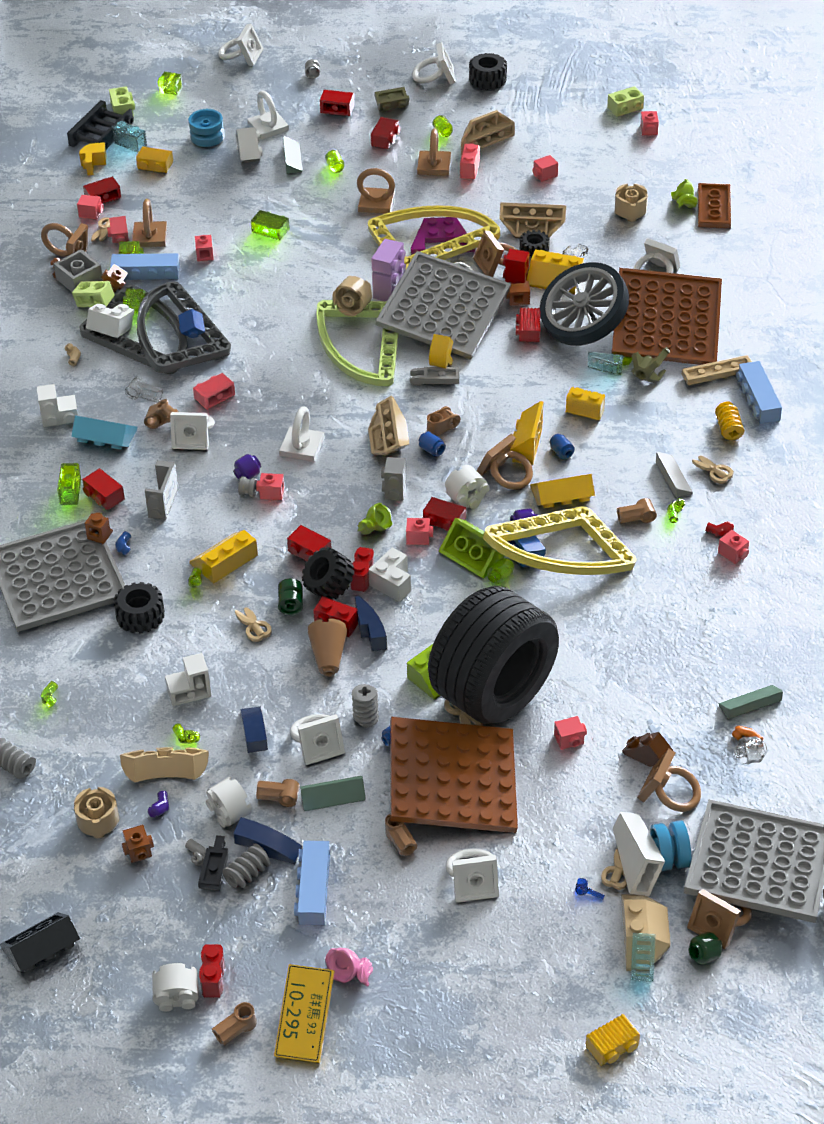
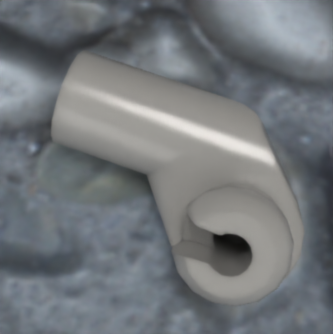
(198, 852)

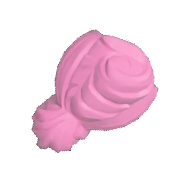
(348, 965)

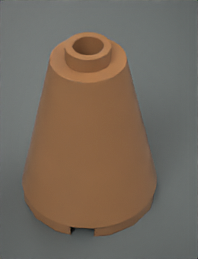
(327, 644)

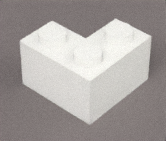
(247, 144)
(110, 321)
(56, 409)
(390, 575)
(191, 683)

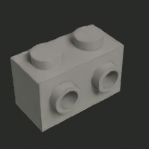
(394, 478)

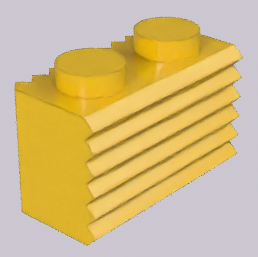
(154, 159)
(585, 403)
(612, 1040)

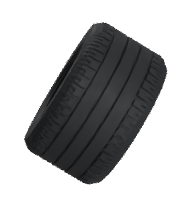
(493, 654)

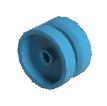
(206, 127)
(672, 844)

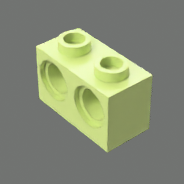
(121, 100)
(625, 101)
(92, 293)

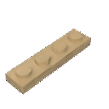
(713, 370)

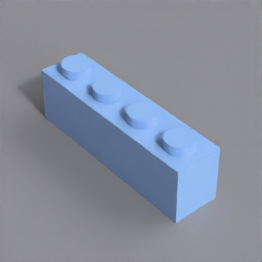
(148, 265)
(759, 392)
(313, 883)

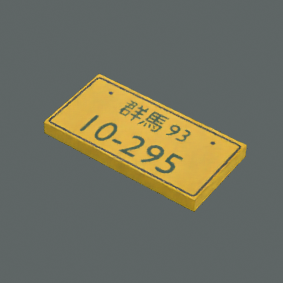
(304, 1013)

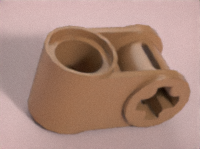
(158, 414)
(442, 421)

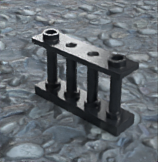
(93, 118)

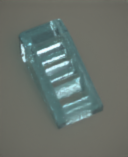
(615, 363)
(643, 976)

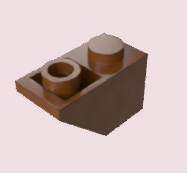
(646, 748)

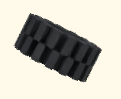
(534, 240)

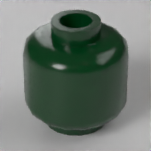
(705, 948)

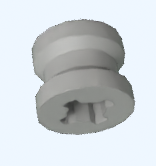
(312, 72)
(247, 486)

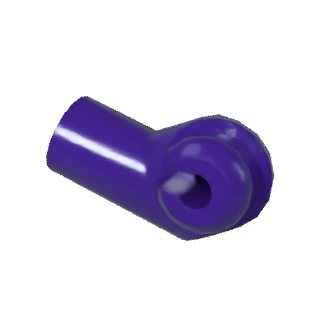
(160, 806)

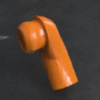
(747, 732)

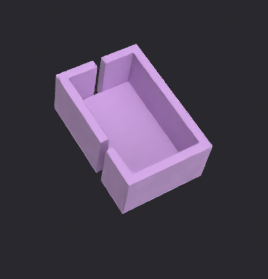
(390, 261)

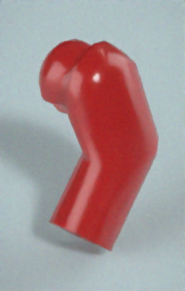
(721, 529)

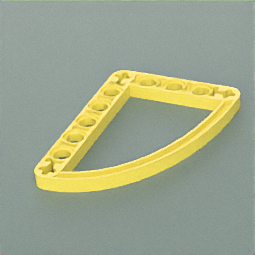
(438, 211)
(621, 560)

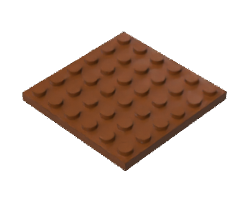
(670, 313)
(452, 775)

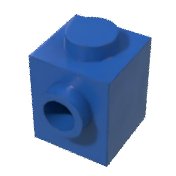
(191, 323)

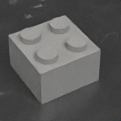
(77, 268)

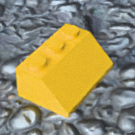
(547, 266)
(528, 432)
(563, 490)
(226, 556)

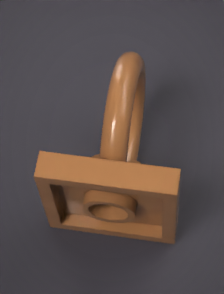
(434, 161)
(376, 199)
(150, 232)
(75, 241)
(489, 253)
(498, 456)
(659, 777)
(717, 917)

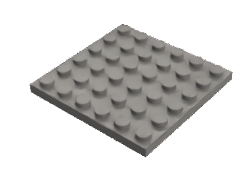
(443, 301)
(56, 576)
(759, 860)

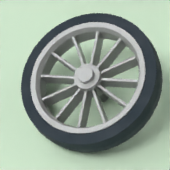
(584, 304)

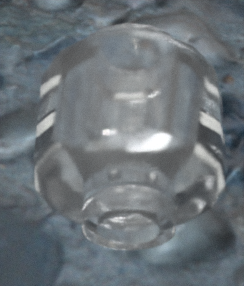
(750, 750)

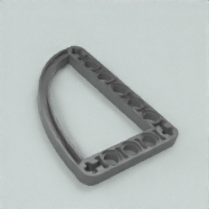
(124, 342)
(166, 362)

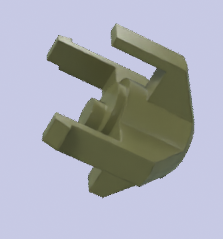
(645, 366)

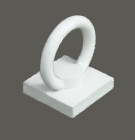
(249, 46)
(443, 63)
(269, 122)
(660, 255)
(190, 430)
(302, 442)
(318, 736)
(473, 876)

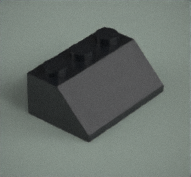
(40, 942)

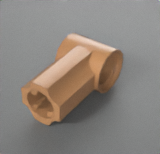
(642, 510)
(285, 792)
(400, 836)
(235, 1024)

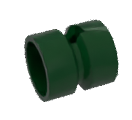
(290, 596)

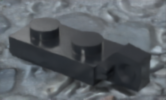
(213, 865)

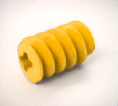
(729, 421)

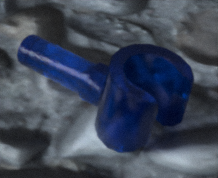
(582, 889)

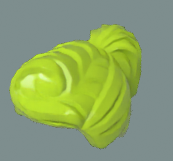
(685, 194)
(377, 519)

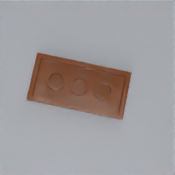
(714, 205)

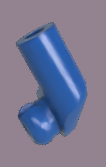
(121, 543)

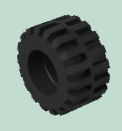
(488, 71)
(327, 573)
(139, 607)

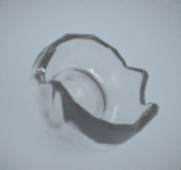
(579, 251)

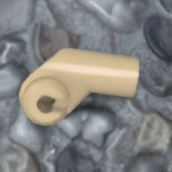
(74, 354)

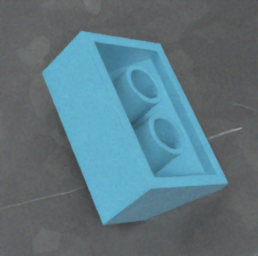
(103, 432)

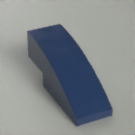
(370, 625)
(254, 729)
(272, 841)

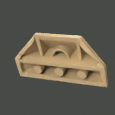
(488, 130)
(525, 217)
(387, 428)
(644, 916)

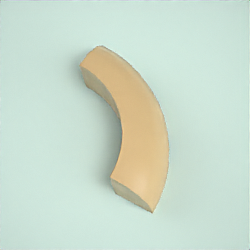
(164, 763)

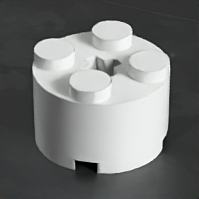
(466, 487)
(228, 802)
(175, 987)

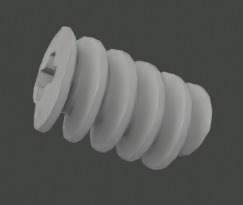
(365, 705)
(15, 760)
(246, 866)

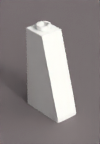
(637, 853)

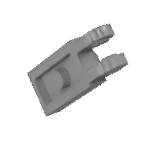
(434, 375)

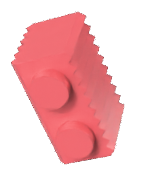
(469, 161)
(214, 391)

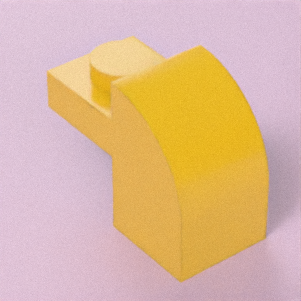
(93, 155)
(440, 351)

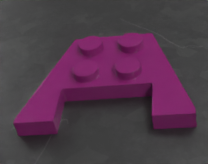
(437, 231)

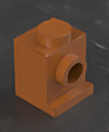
(519, 294)
(95, 523)

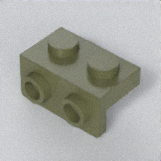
(391, 99)

